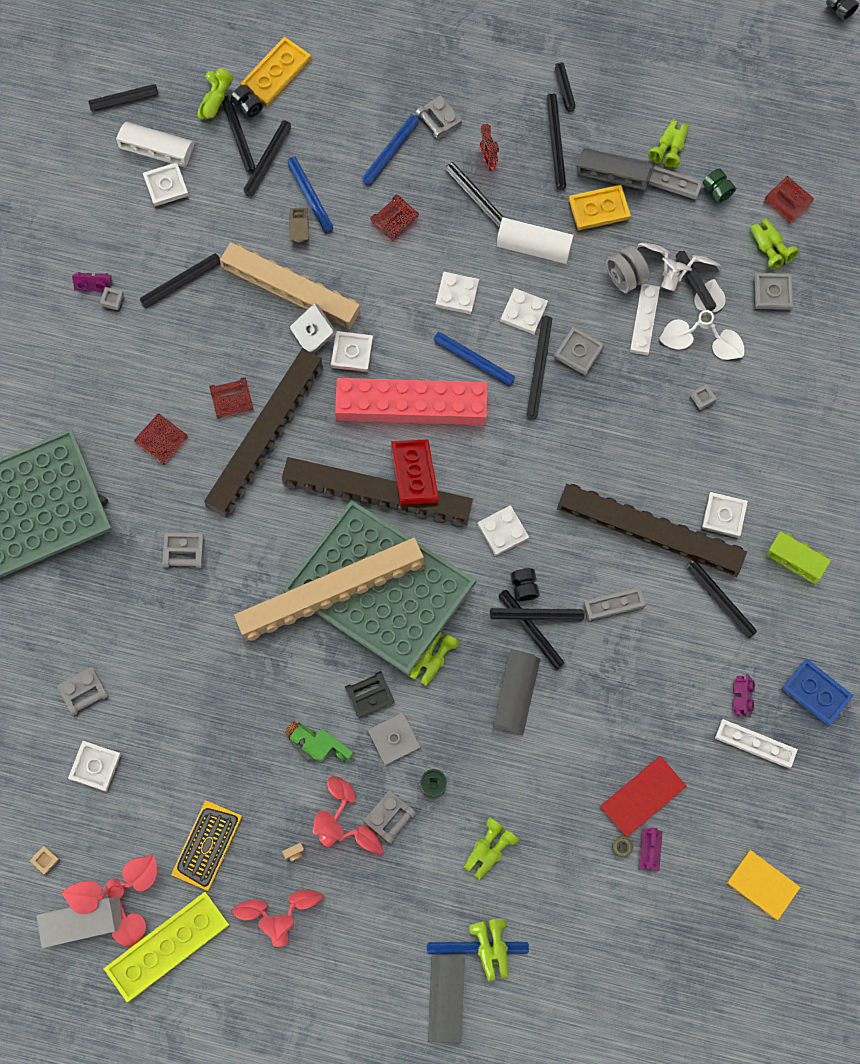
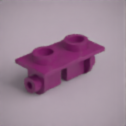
(87, 282)
(745, 702)
(650, 849)

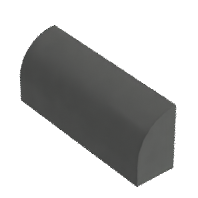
(614, 168)
(516, 692)
(446, 999)

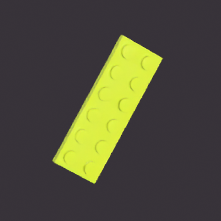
(166, 947)

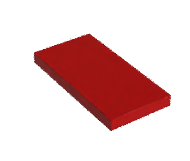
(414, 472)
(643, 796)

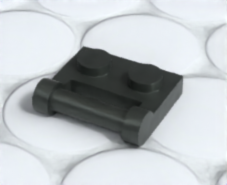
(372, 700)

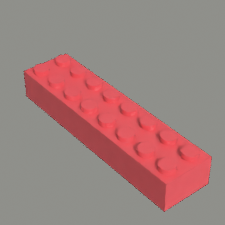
(411, 401)

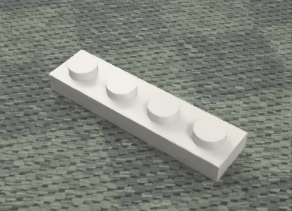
(644, 319)
(756, 743)

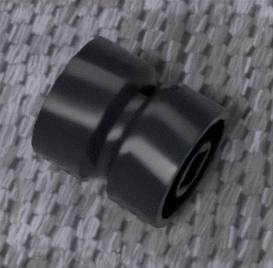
(843, 8)
(247, 101)
(524, 584)

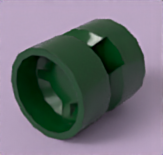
(718, 183)
(433, 784)

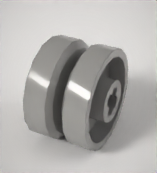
(628, 269)

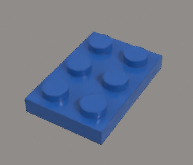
(817, 692)

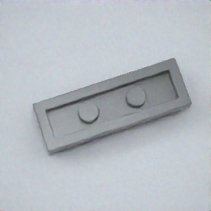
(675, 182)
(614, 604)

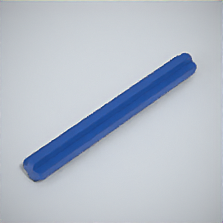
(390, 149)
(310, 194)
(474, 358)
(472, 947)

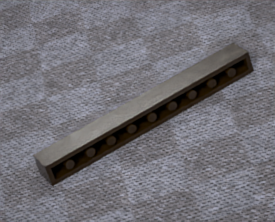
(263, 433)
(371, 490)
(652, 530)

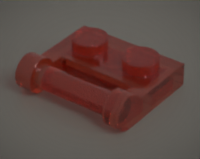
(488, 147)
(792, 194)
(398, 220)
(231, 403)

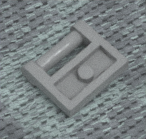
(443, 114)
(183, 544)
(80, 685)
(384, 813)

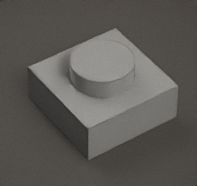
(111, 298)
(703, 397)

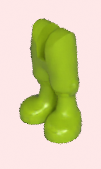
(220, 82)
(673, 138)
(769, 237)
(434, 662)
(484, 853)
(492, 955)

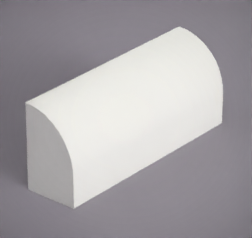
(155, 144)
(534, 240)

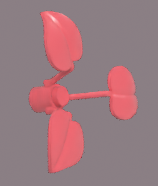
(329, 829)
(138, 873)
(276, 926)

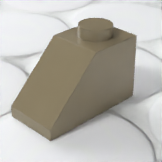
(299, 224)

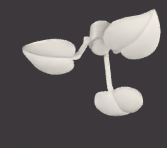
(671, 277)
(679, 336)

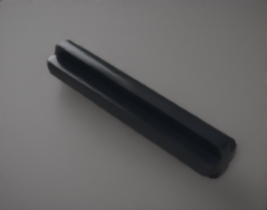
(565, 86)

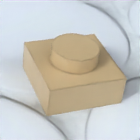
(294, 852)
(44, 860)

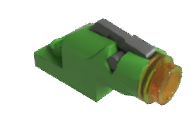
(316, 746)

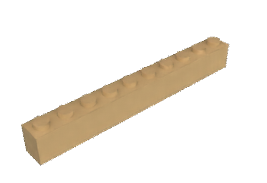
(329, 589)

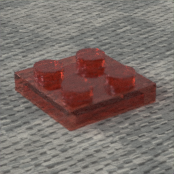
(160, 438)

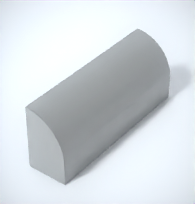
(68, 926)

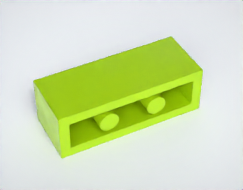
(798, 557)

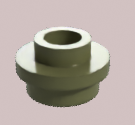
(623, 853)

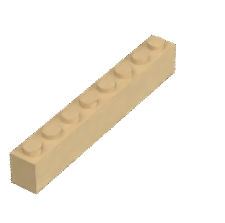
(289, 285)

